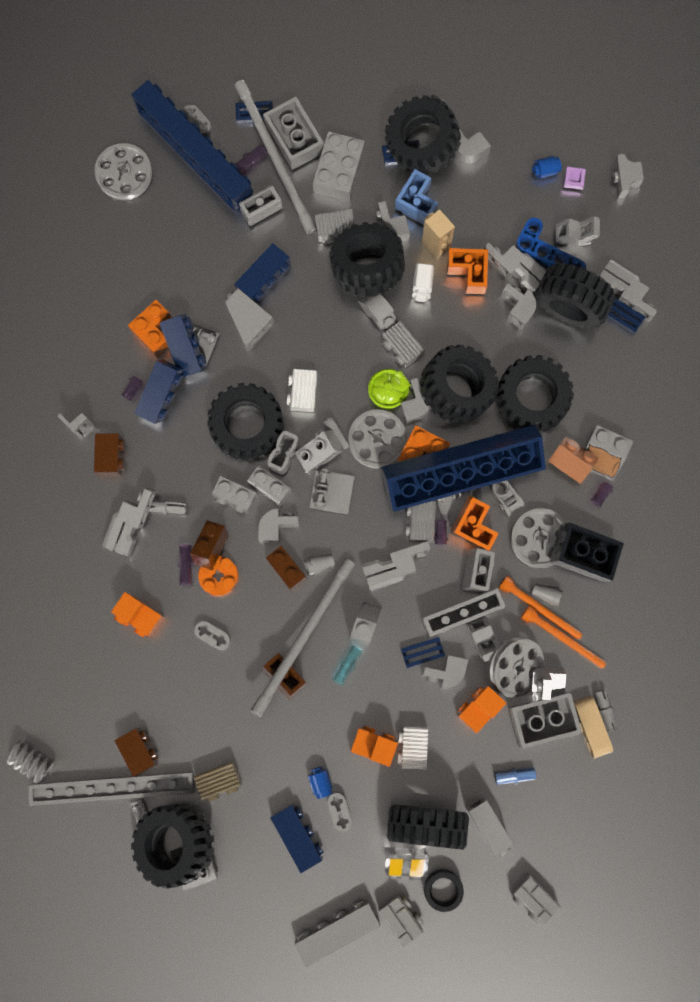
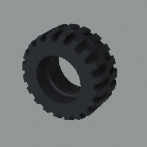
(410, 116)
(362, 241)
(575, 295)
(472, 367)
(541, 370)
(240, 397)
(428, 826)
(150, 852)

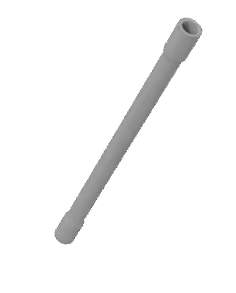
(246, 97)
(264, 699)

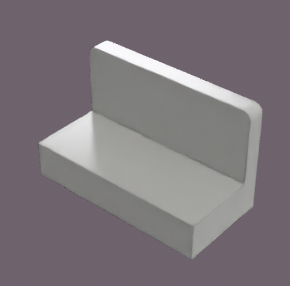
(79, 426)

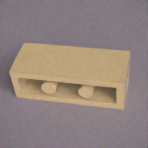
(437, 233)

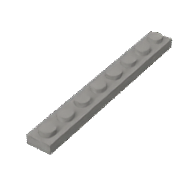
(111, 789)

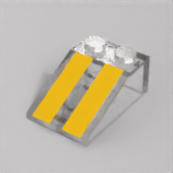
(406, 862)

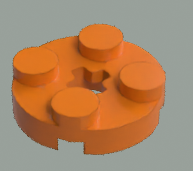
(227, 582)

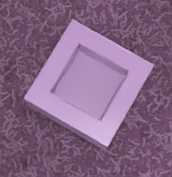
(574, 178)

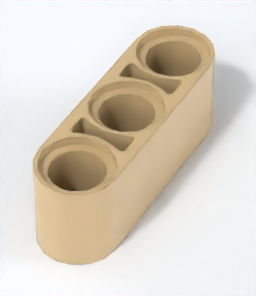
(593, 727)

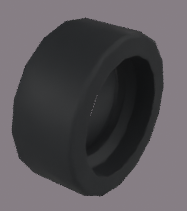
(443, 907)

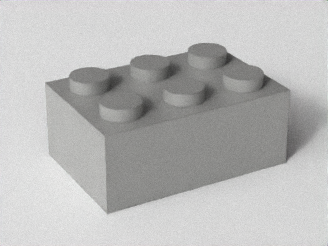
(293, 133)
(338, 166)
(545, 720)

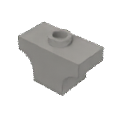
(626, 175)

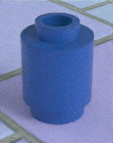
(546, 167)
(320, 782)

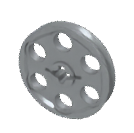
(118, 164)
(377, 429)
(531, 534)
(512, 660)

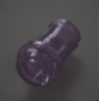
(132, 387)
(601, 494)
(441, 532)

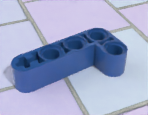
(536, 245)

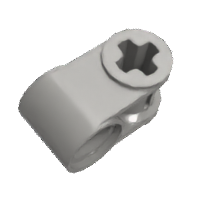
(506, 498)

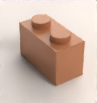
(573, 460)

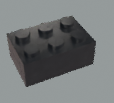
(586, 552)

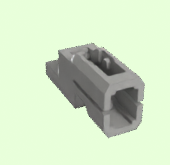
(517, 264)
(628, 288)
(124, 523)
(400, 562)

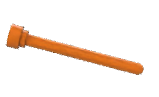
(508, 585)
(530, 615)

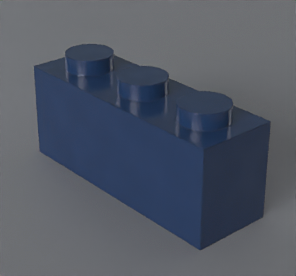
(264, 273)
(183, 344)
(159, 391)
(297, 838)

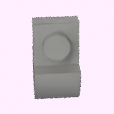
(472, 149)
(398, 224)
(577, 233)
(524, 305)
(379, 310)
(414, 409)
(270, 525)
(483, 638)
(451, 676)
(548, 681)

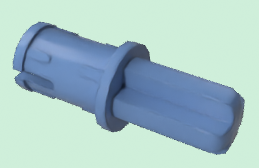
(515, 775)

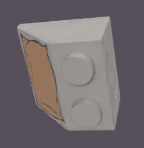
(609, 449)

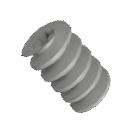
(29, 763)

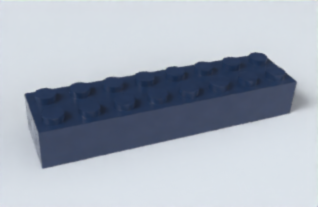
(192, 145)
(464, 467)

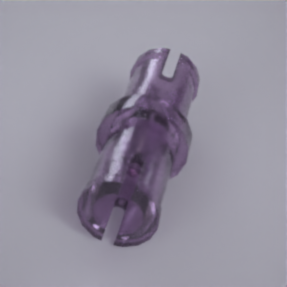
(251, 158)
(185, 565)

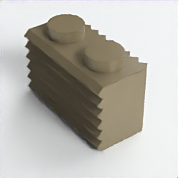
(218, 781)

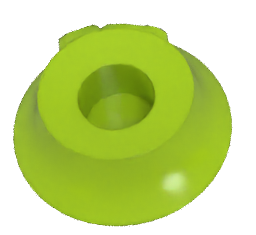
(388, 388)

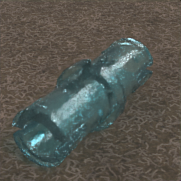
(347, 665)

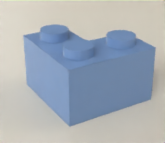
(412, 198)

